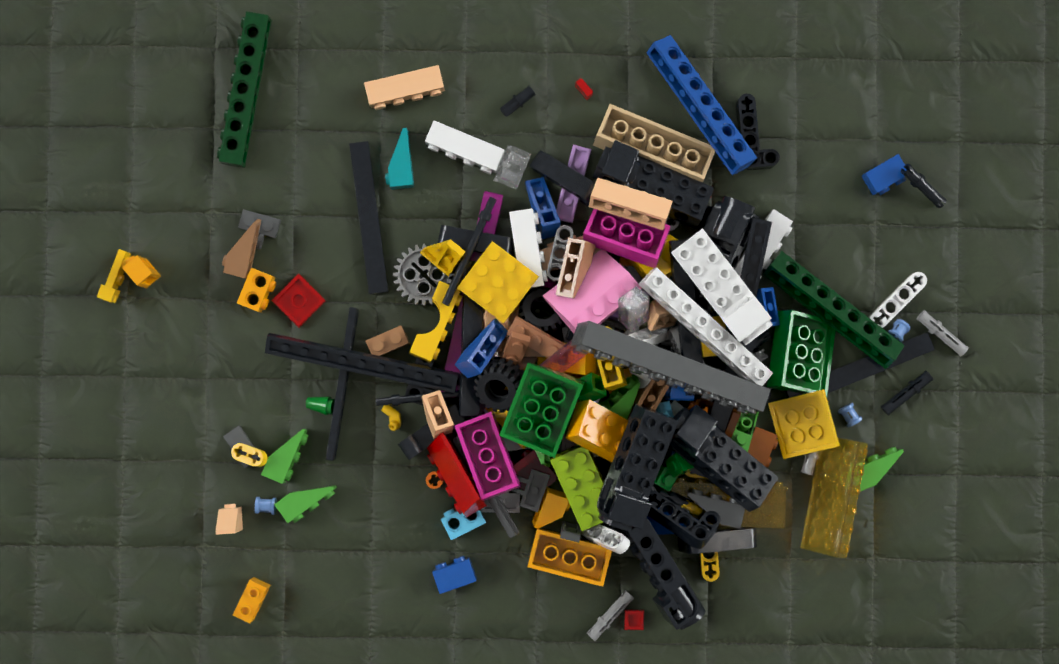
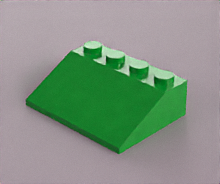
(801, 353)
(542, 409)

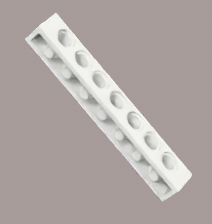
(704, 327)

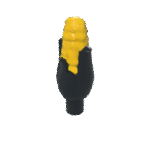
(682, 502)

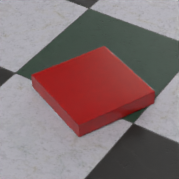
(298, 300)

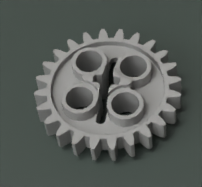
(411, 287)

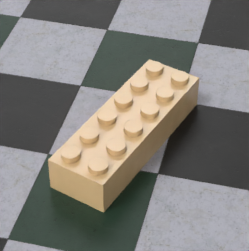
(655, 142)

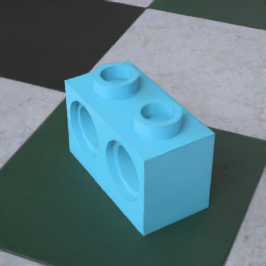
(465, 523)

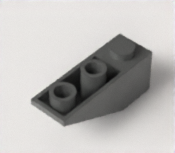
(729, 511)

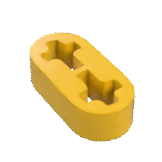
(247, 459)

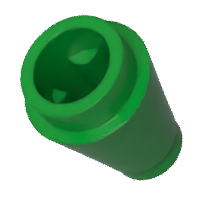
(321, 404)

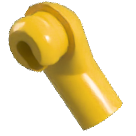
(394, 417)

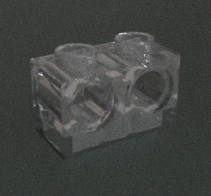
(512, 167)
(633, 309)

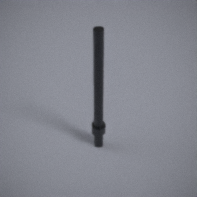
(485, 216)
(396, 400)

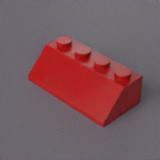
(455, 475)

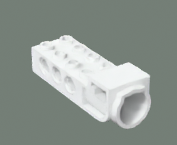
(722, 287)

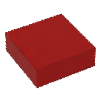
(584, 89)
(633, 619)

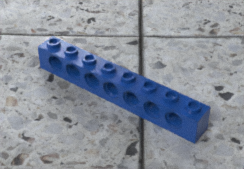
(701, 105)

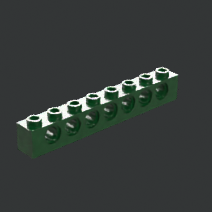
(238, 156)
(834, 310)

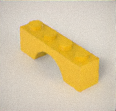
(426, 344)

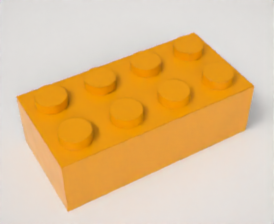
(596, 429)
(569, 559)

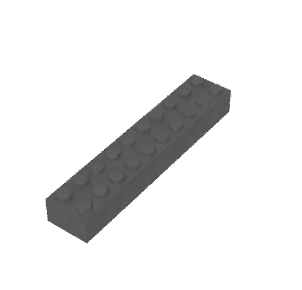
(669, 367)

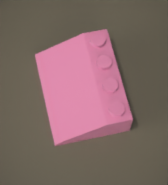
(597, 295)

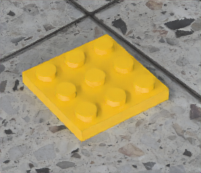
(498, 282)
(803, 424)

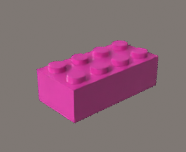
(626, 237)
(487, 456)

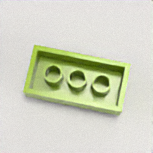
(581, 483)

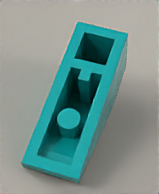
(400, 167)

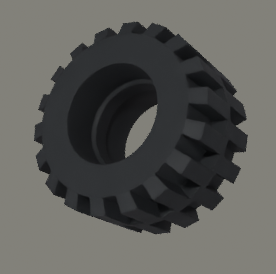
(534, 301)
(488, 390)

